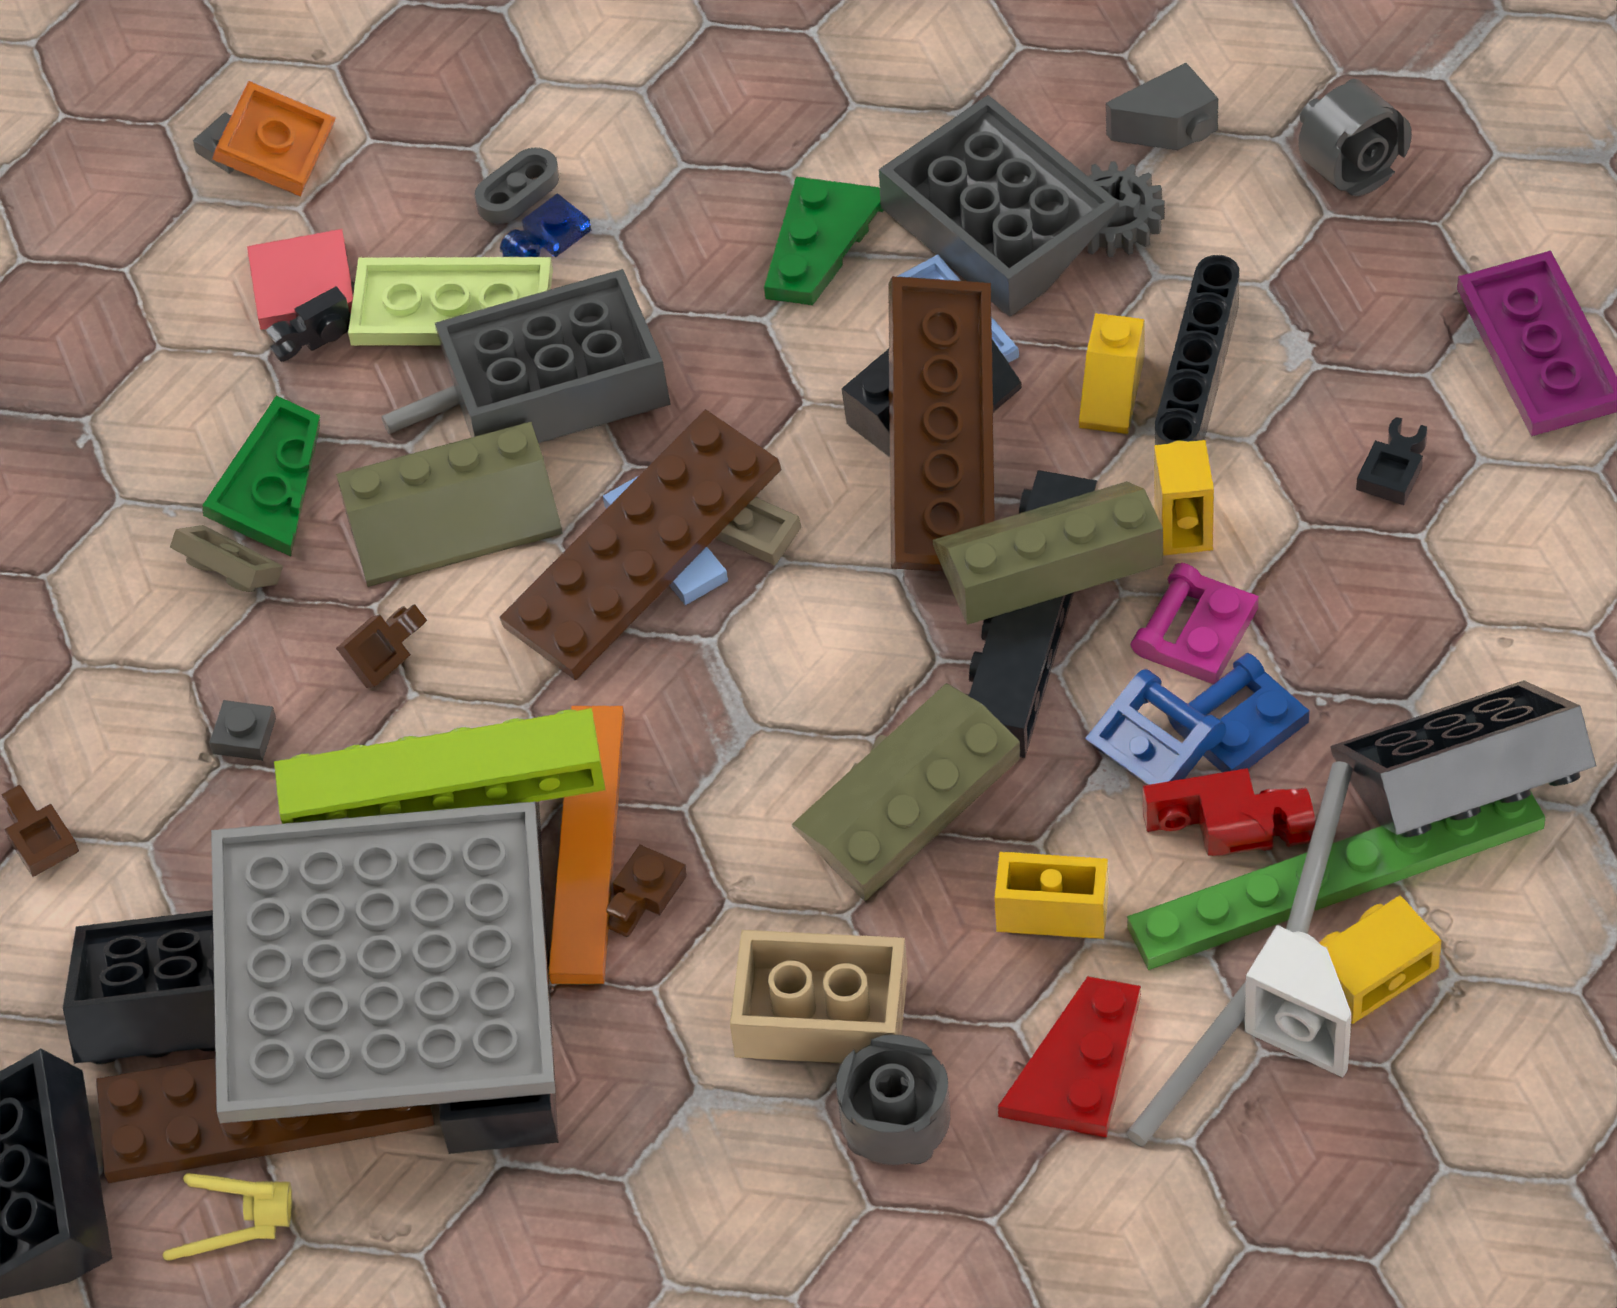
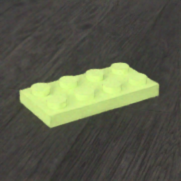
(404, 296)

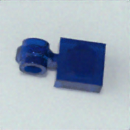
(551, 226)

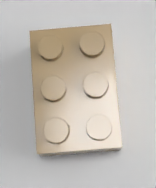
(815, 994)

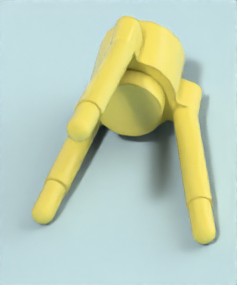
(263, 1202)

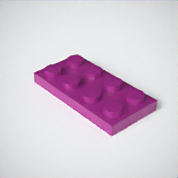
(1540, 342)

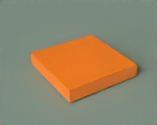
(274, 138)

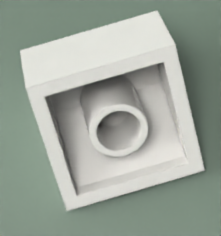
(1299, 1001)

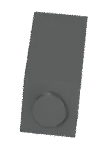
(1164, 111)

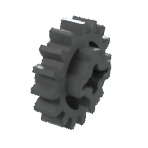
(1138, 211)

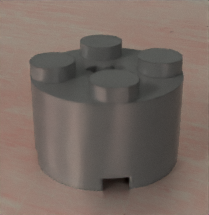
(1353, 137)
(893, 1101)

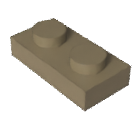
(762, 530)
(218, 553)

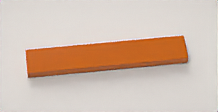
(587, 864)

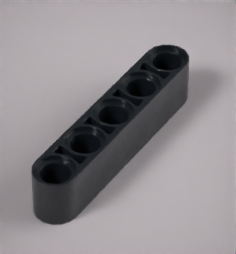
(1199, 352)

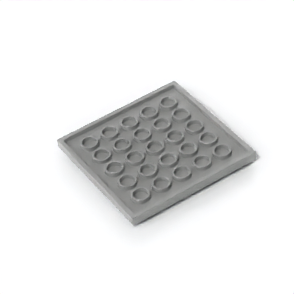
(379, 963)

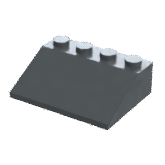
(995, 203)
(555, 360)

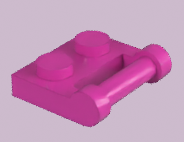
(1210, 631)

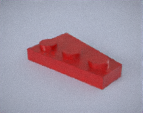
(1080, 1062)

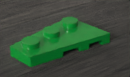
(816, 235)
(268, 477)

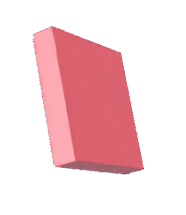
(296, 271)

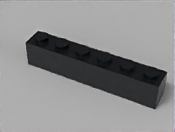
(1023, 643)

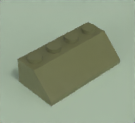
(449, 504)
(1051, 551)
(908, 789)

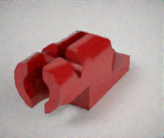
(1229, 812)

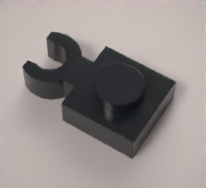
(316, 324)
(1394, 466)

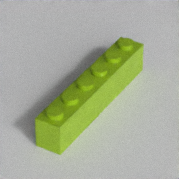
(446, 770)

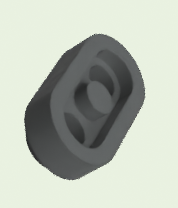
(511, 187)

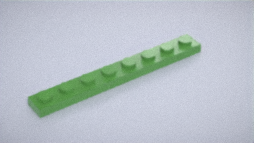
(1353, 868)

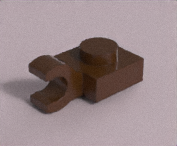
(377, 645)
(37, 835)
(643, 884)

